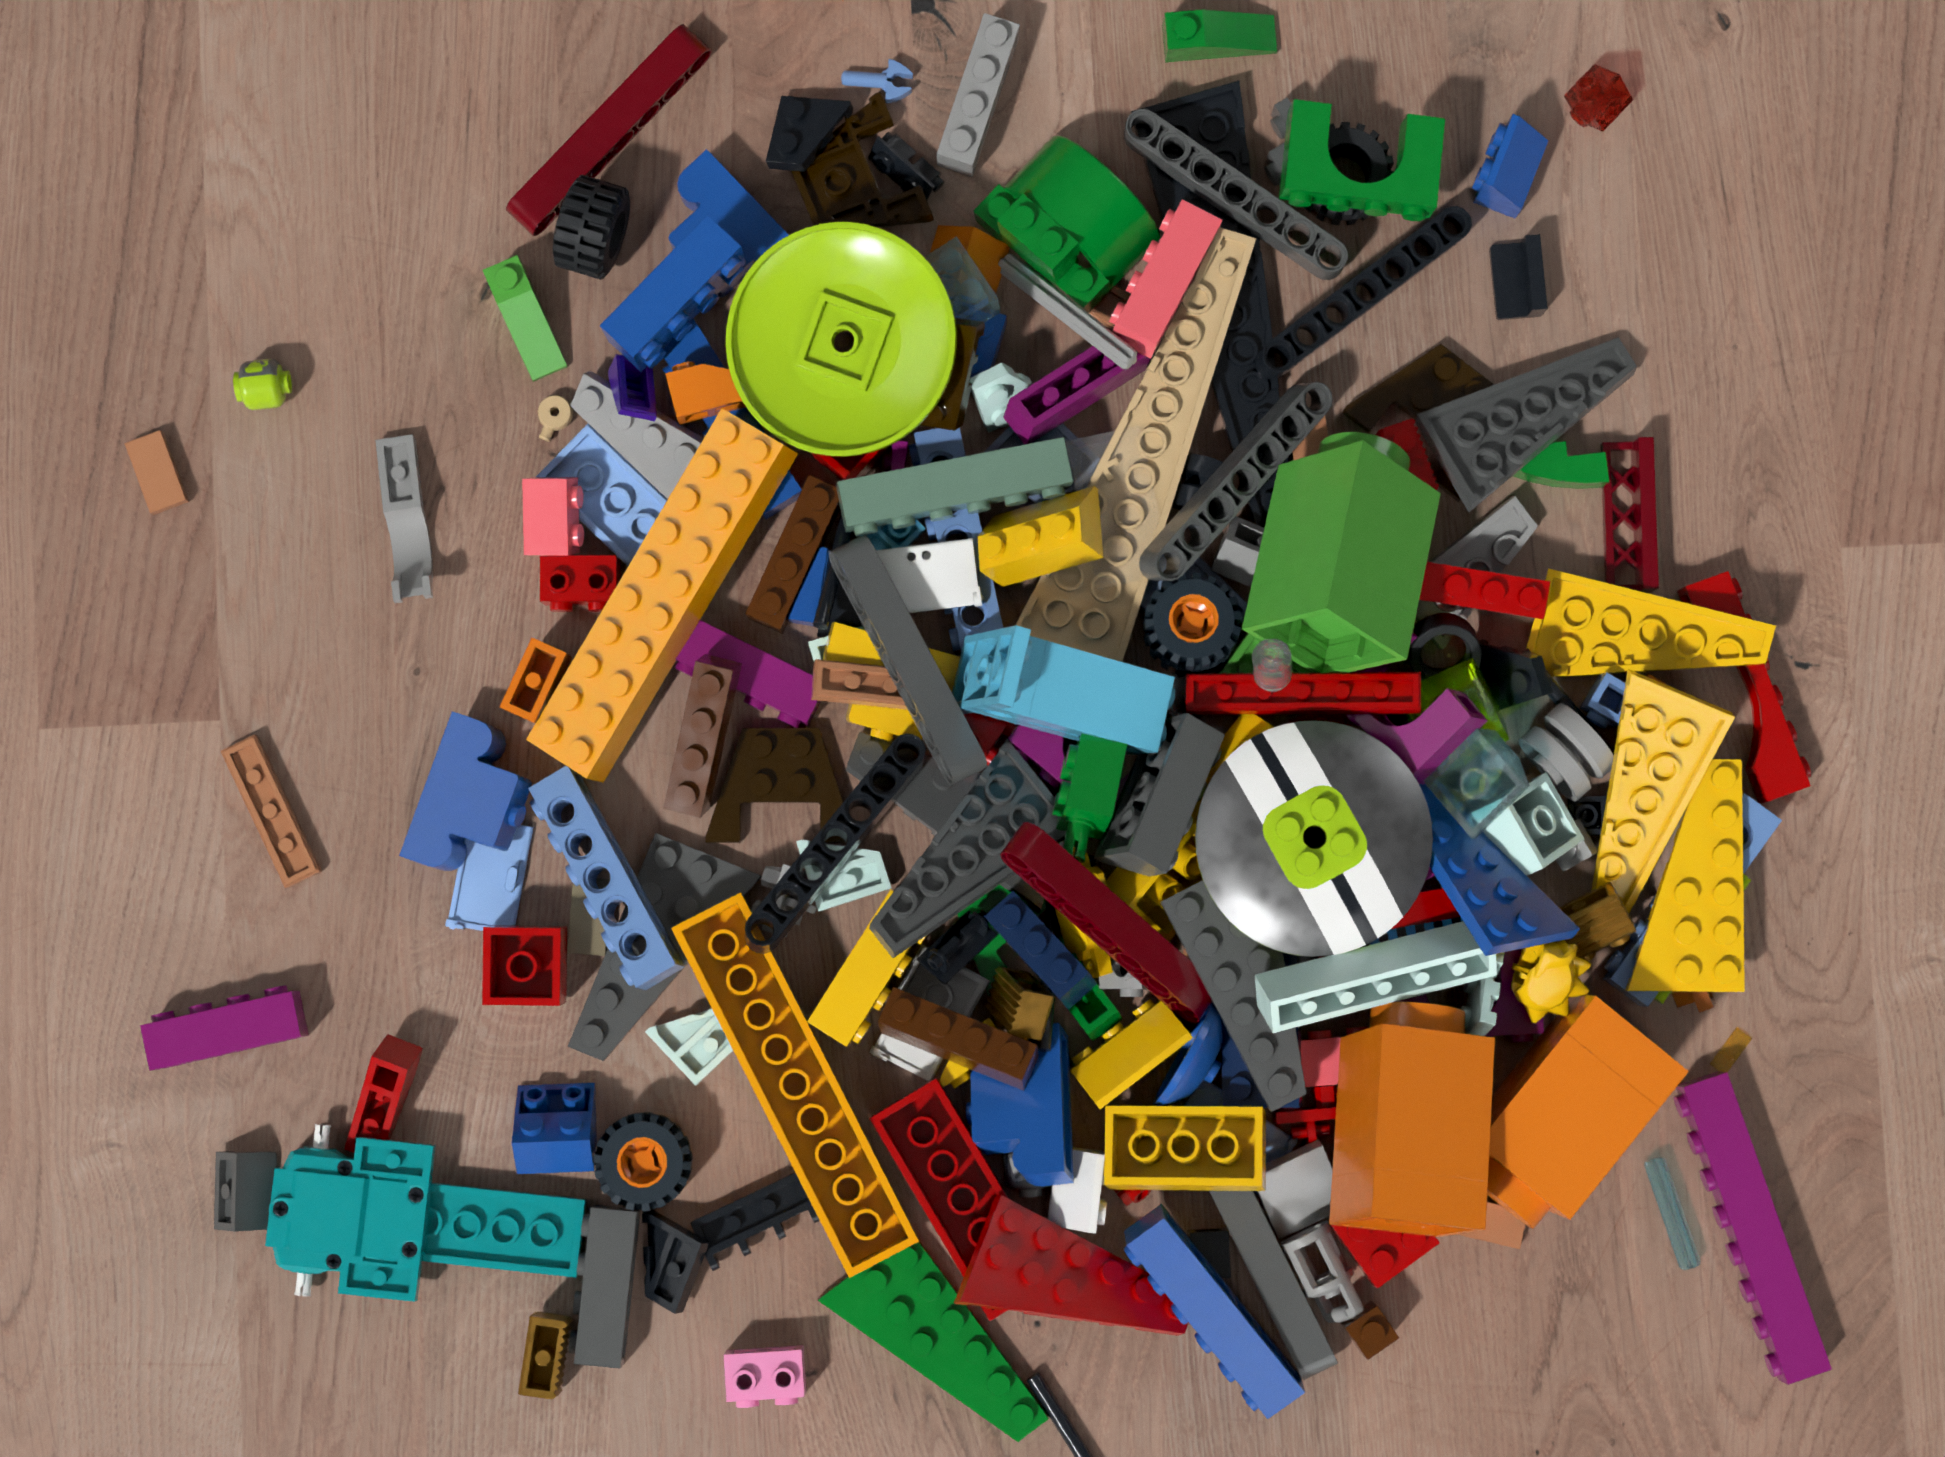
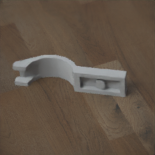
(405, 517)

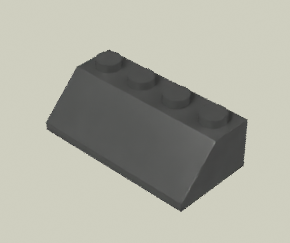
(1161, 798)

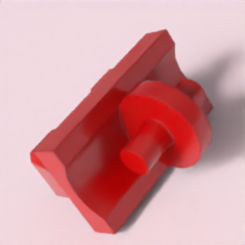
(1324, 1109)

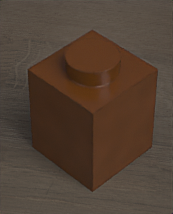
(1370, 1331)

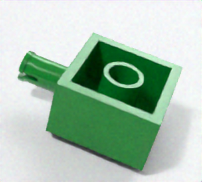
(1090, 791)

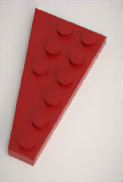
(1053, 1273)

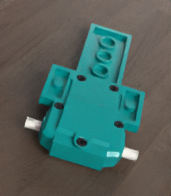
(385, 1216)

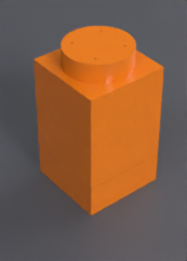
(1573, 1110)
(1413, 1123)

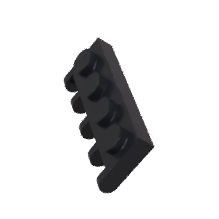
(751, 1216)

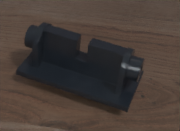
(892, 158)
(957, 946)

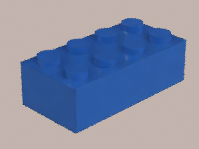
(675, 294)

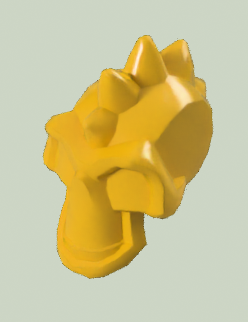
(1548, 978)

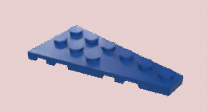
(1489, 890)

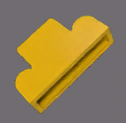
(855, 646)

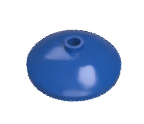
(1194, 1061)

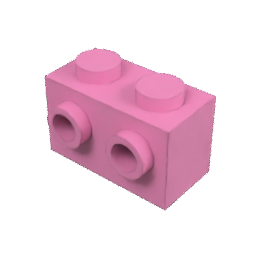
(765, 1375)

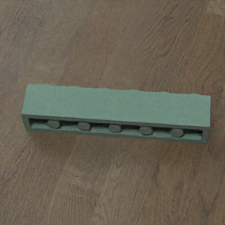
(954, 485)

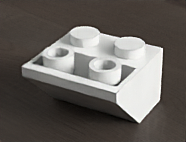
(1079, 1203)

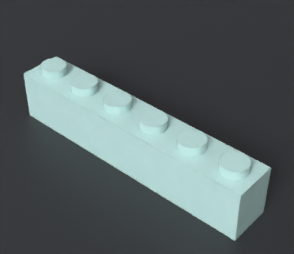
(1371, 976)

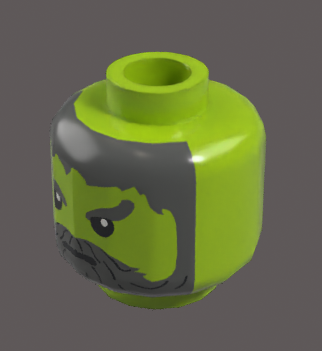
(262, 384)

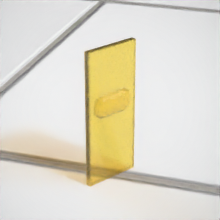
(1730, 1050)

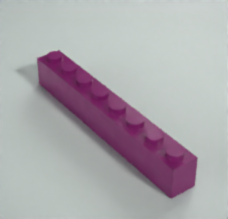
(1752, 1228)

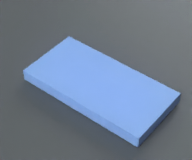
(617, 498)

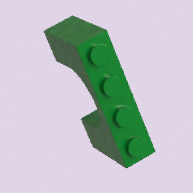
(1312, 177)

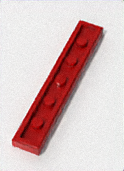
(1306, 694)

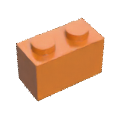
(535, 680)

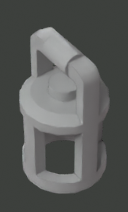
(1329, 1283)

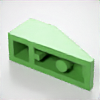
(525, 317)

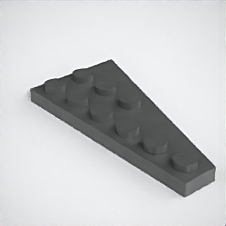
(1506, 425)
(927, 797)
(966, 851)
(679, 886)
(1227, 969)

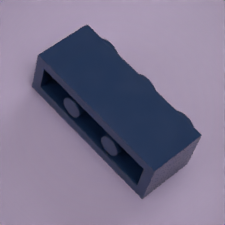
(1040, 950)

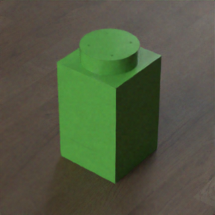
(1343, 555)

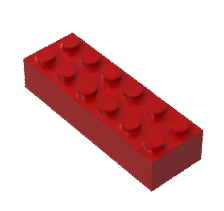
(941, 1168)

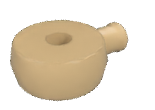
(550, 422)

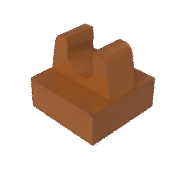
(1703, 1000)

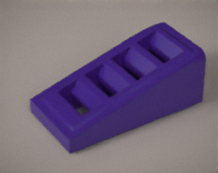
(632, 389)

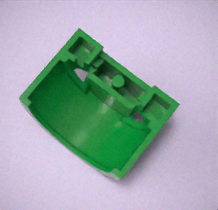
(1067, 207)

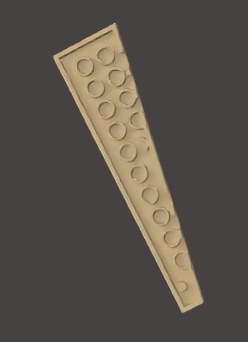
(1167, 409)

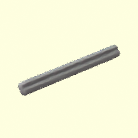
(1068, 311)

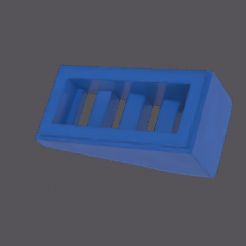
(807, 599)

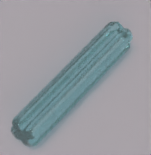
(1672, 1213)

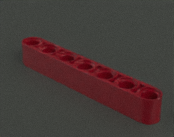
(609, 128)
(1107, 920)

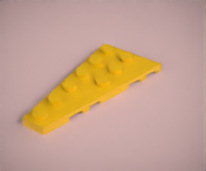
(1613, 628)
(1656, 767)
(1699, 907)

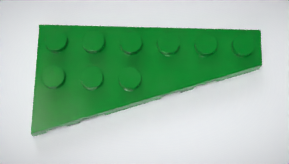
(912, 1314)

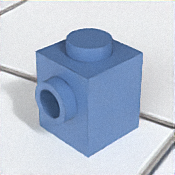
(1604, 701)

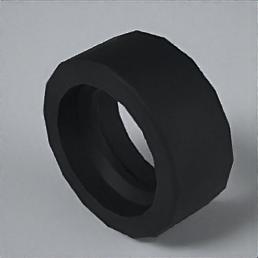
(1437, 625)

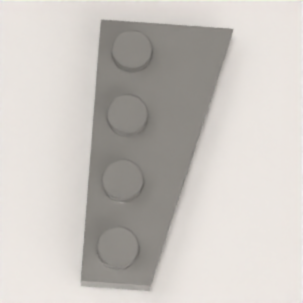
(653, 448)
(1484, 547)

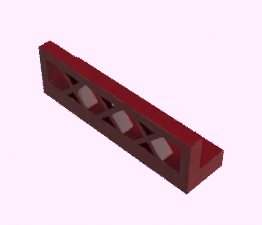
(1644, 515)

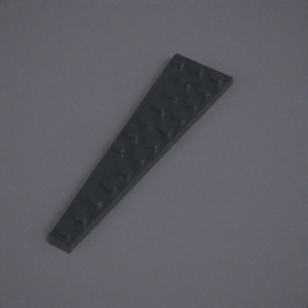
(1243, 396)

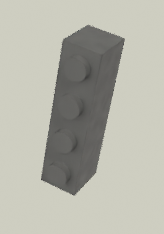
(606, 1286)

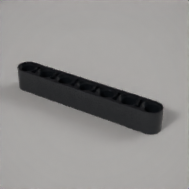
(1375, 280)
(840, 825)

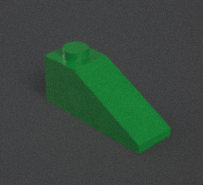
(1217, 35)

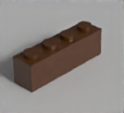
(794, 554)
(702, 735)
(958, 1038)

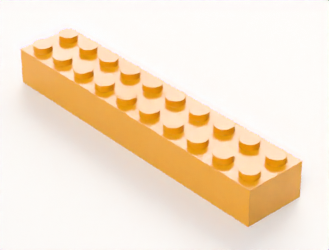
(661, 596)
(795, 1087)

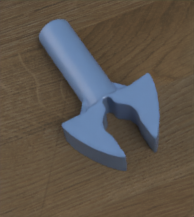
(881, 80)

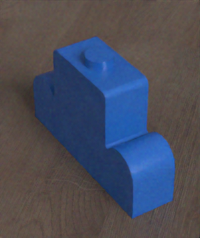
(714, 192)
(466, 797)
(1031, 1121)

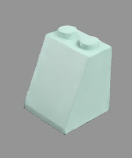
(1535, 827)

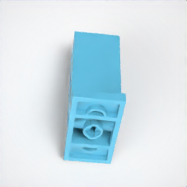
(1062, 689)

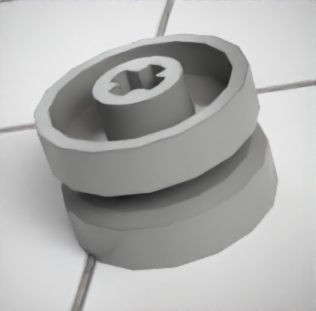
(1567, 751)

